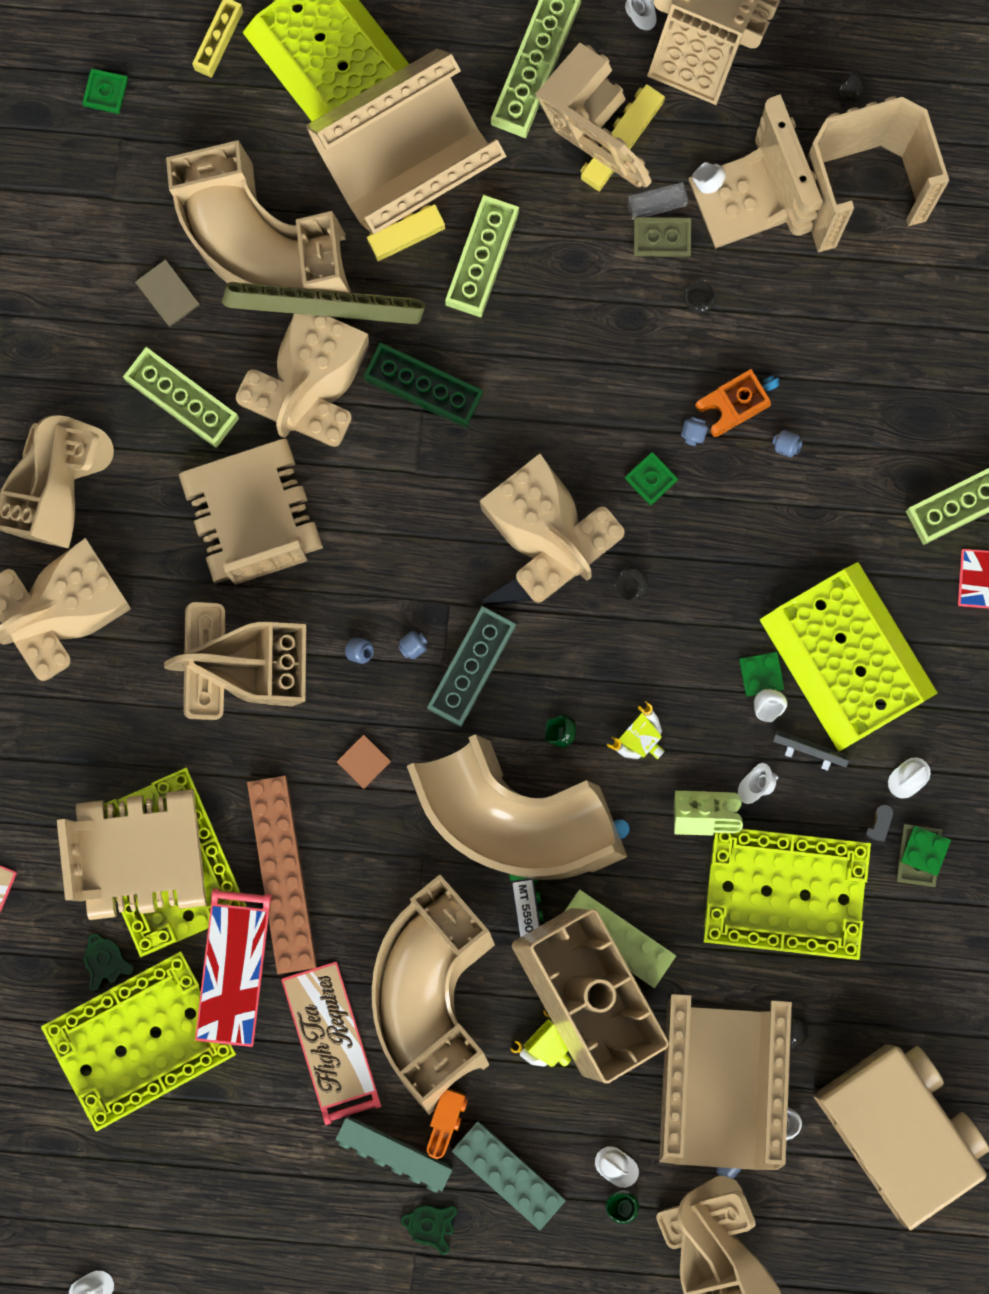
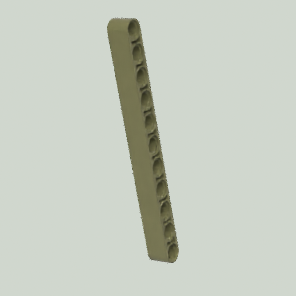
(323, 303)

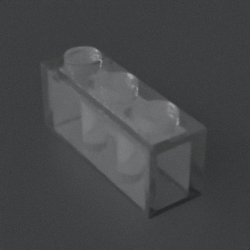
(657, 200)

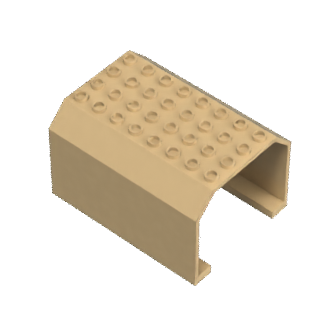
(890, 124)
(402, 142)
(725, 1086)

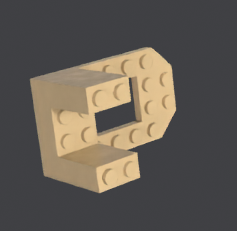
(578, 105)

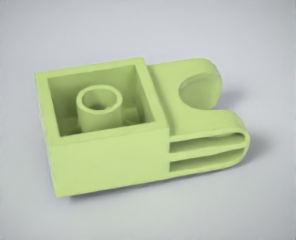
(706, 812)

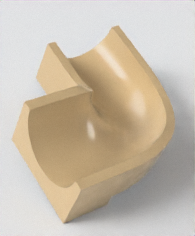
(239, 237)
(510, 831)
(416, 988)

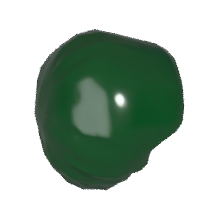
(560, 731)
(622, 1207)

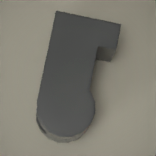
(883, 818)

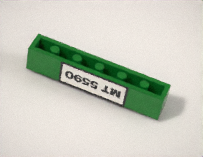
(525, 904)

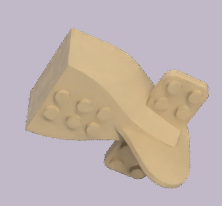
(314, 370)
(39, 492)
(542, 522)
(66, 602)
(253, 662)
(710, 1251)

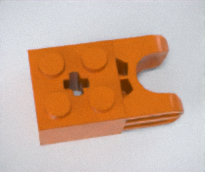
(729, 402)
(445, 1121)

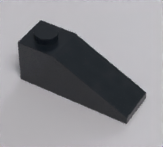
(509, 593)

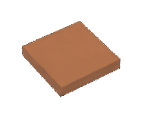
(363, 761)

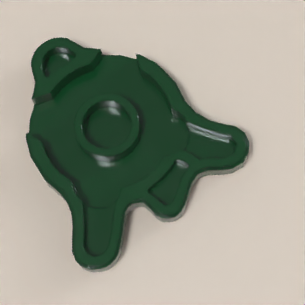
(104, 960)
(430, 1225)

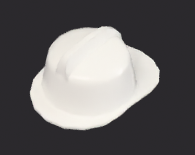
(642, 13)
(909, 777)
(757, 783)
(616, 1167)
(93, 1283)

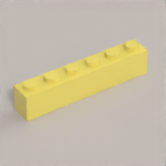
(629, 129)

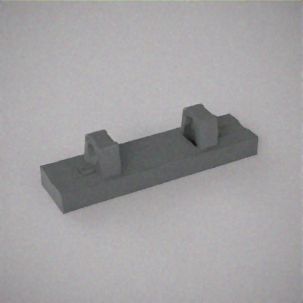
(796, 743)

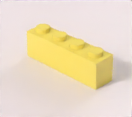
(217, 37)
(406, 232)

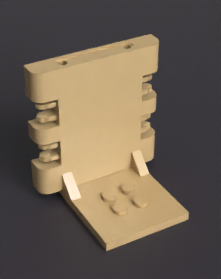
(703, 41)
(765, 186)
(251, 513)
(133, 855)

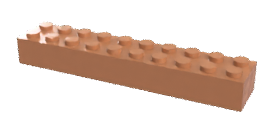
(282, 874)

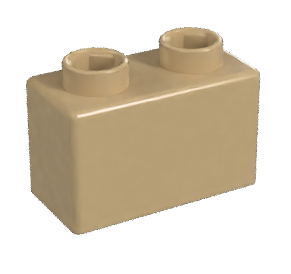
(590, 994)
(903, 1134)

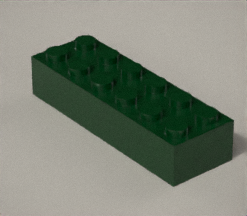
(423, 385)

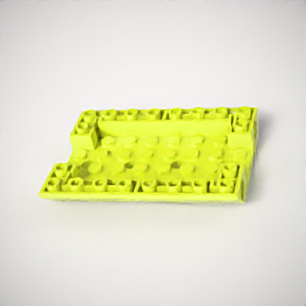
(311, 67)
(828, 668)
(782, 919)
(167, 924)
(125, 1019)

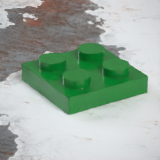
(105, 91)
(651, 479)
(761, 673)
(925, 851)

